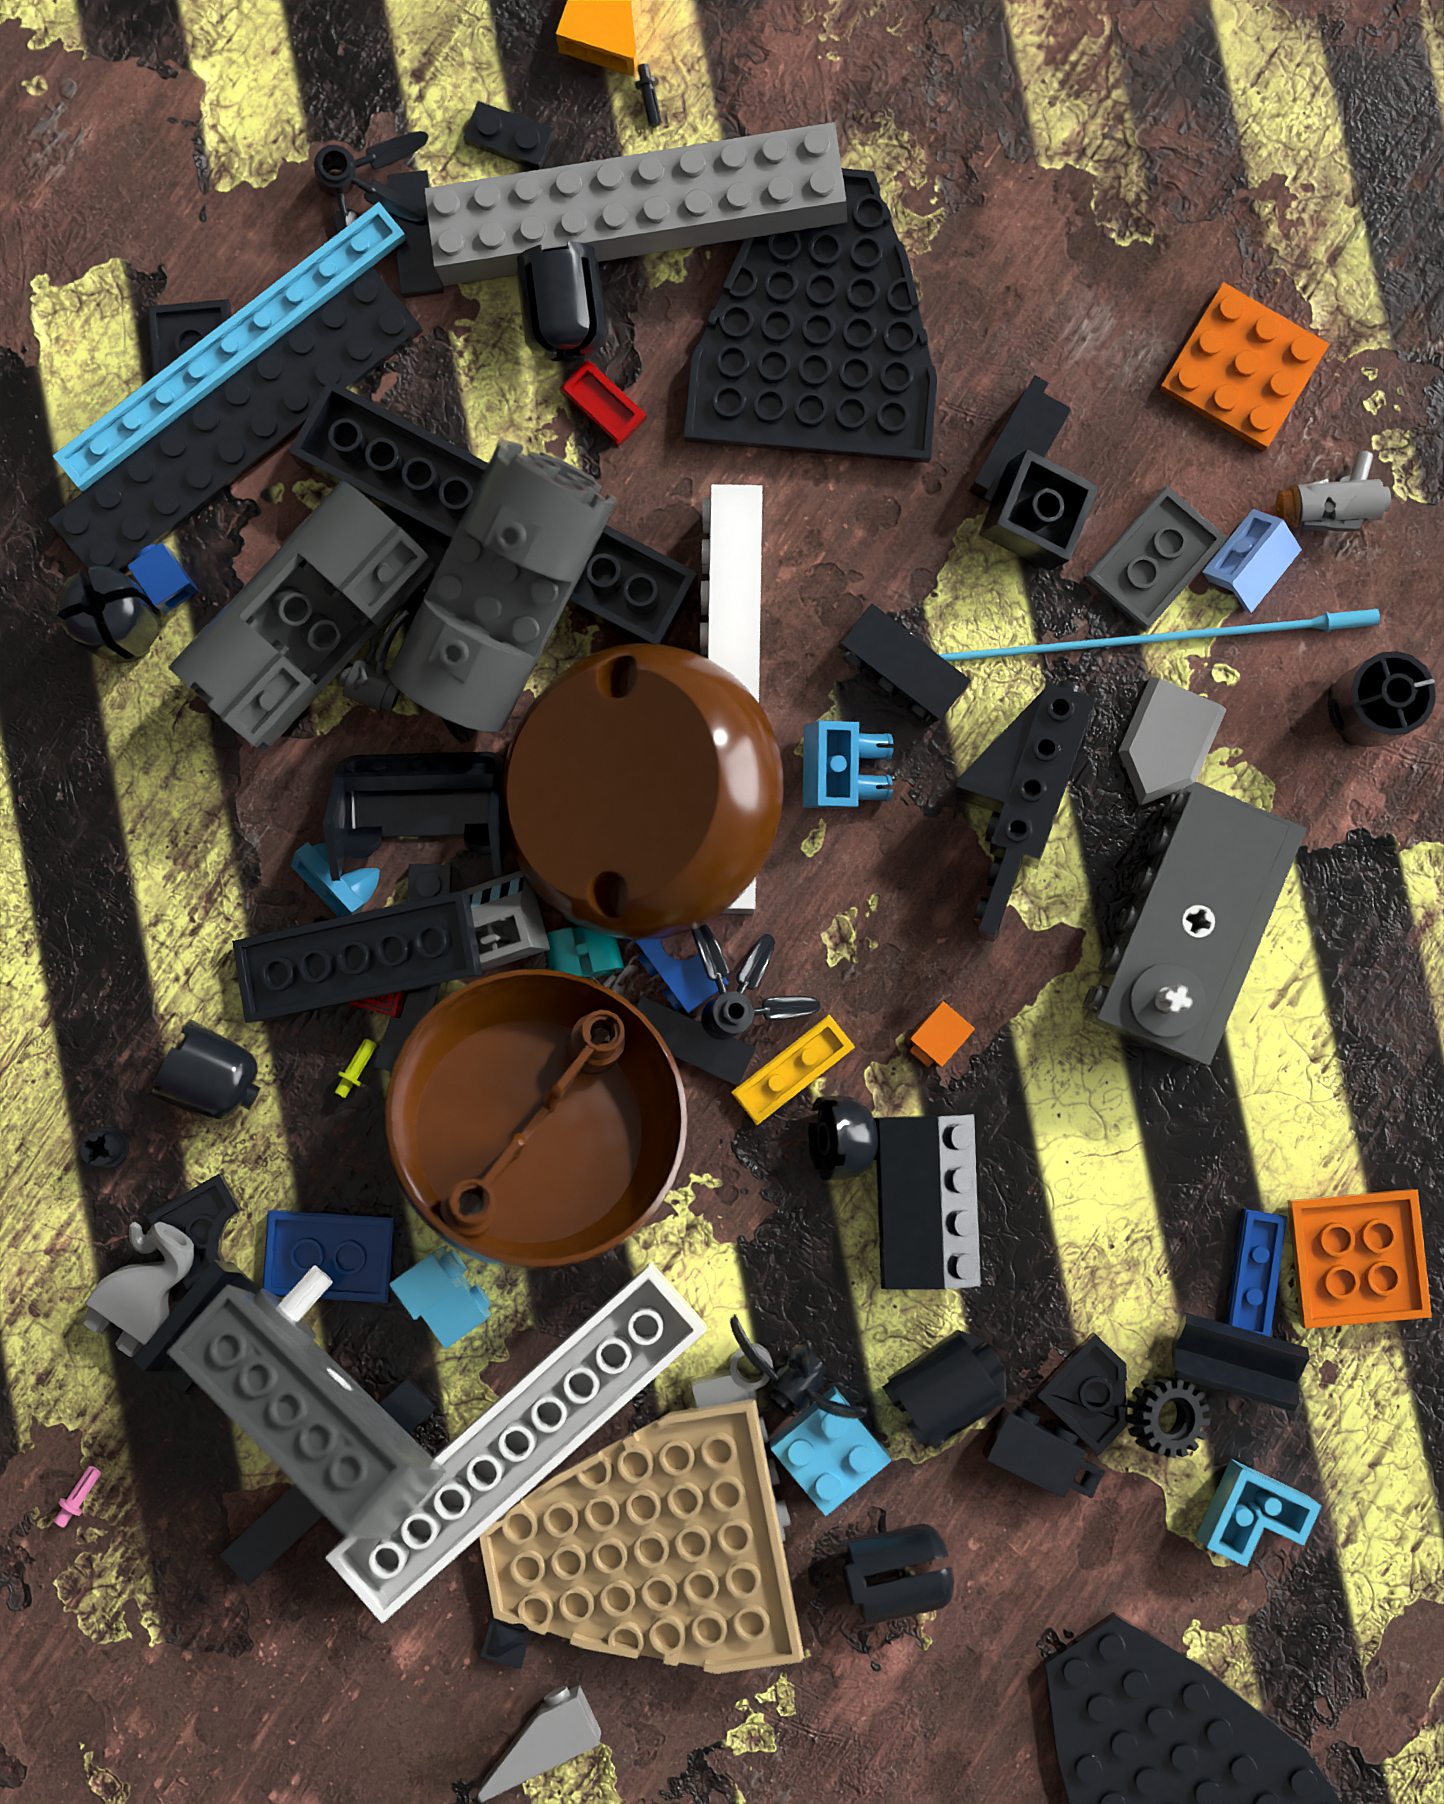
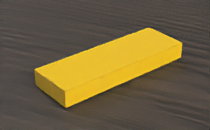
(793, 1069)

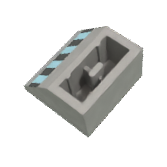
(507, 920)

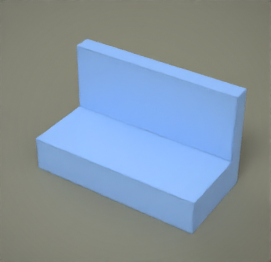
(1253, 558)

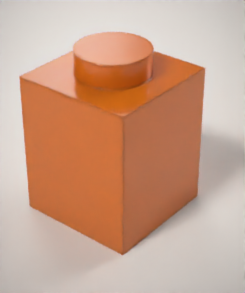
(939, 1035)

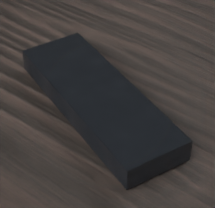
(415, 254)
(693, 1045)

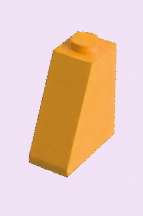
(599, 33)

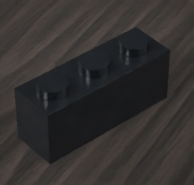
(903, 665)

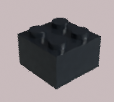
(1038, 510)

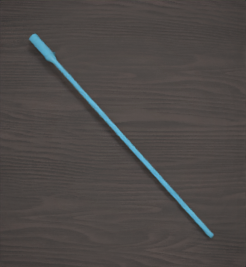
(1326, 622)

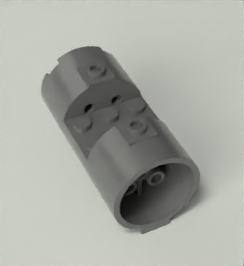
(501, 587)
(303, 616)

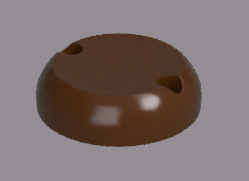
(642, 791)
(535, 1119)

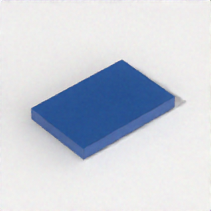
(347, 1247)

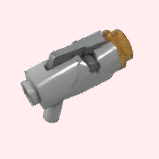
(1335, 504)

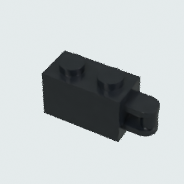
(1040, 1454)

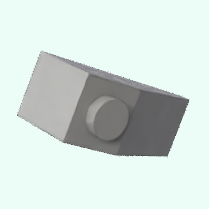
(552, 1735)

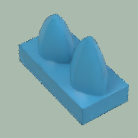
(341, 896)

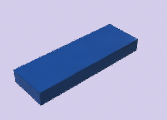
(1256, 1271)

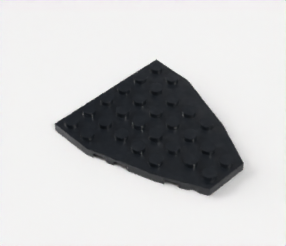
(819, 343)
(1165, 1730)

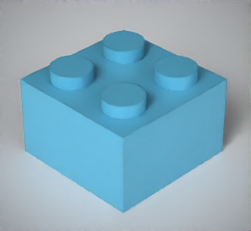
(829, 1453)

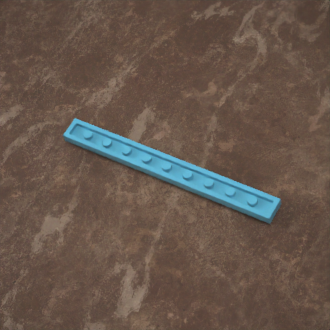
(230, 347)

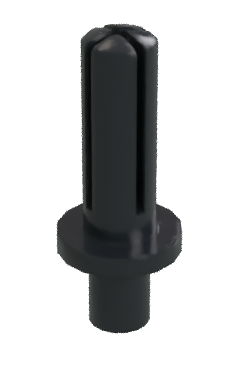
(647, 87)

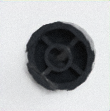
(843, 1137)

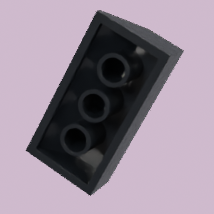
(927, 1202)

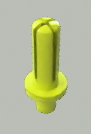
(355, 1067)

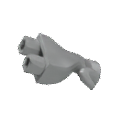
(139, 1293)

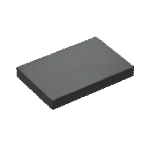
(1155, 558)

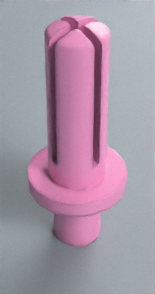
(77, 1496)

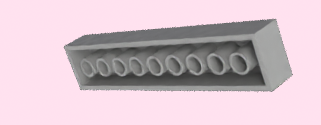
(640, 202)

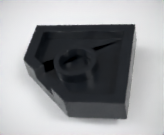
(1090, 1393)

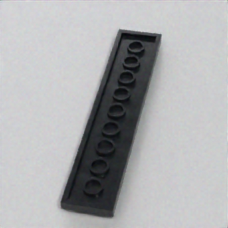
(235, 425)

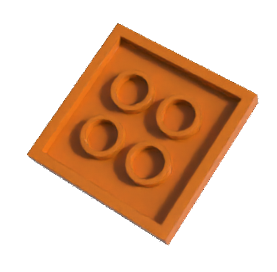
(1244, 367)
(1359, 1258)

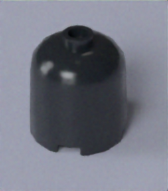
(208, 1075)

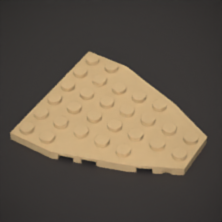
(655, 1548)

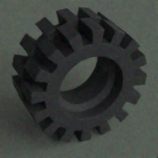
(1187, 1423)

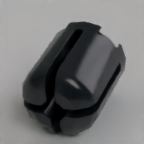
(561, 302)
(108, 614)
(903, 1596)

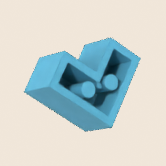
(443, 1296)
(1247, 1504)

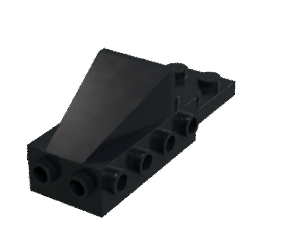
(1023, 785)

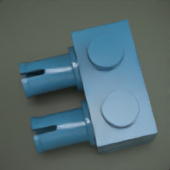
(832, 765)

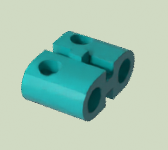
(583, 953)

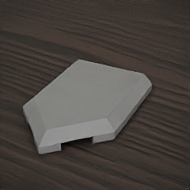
(1168, 739)

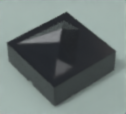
(506, 1643)

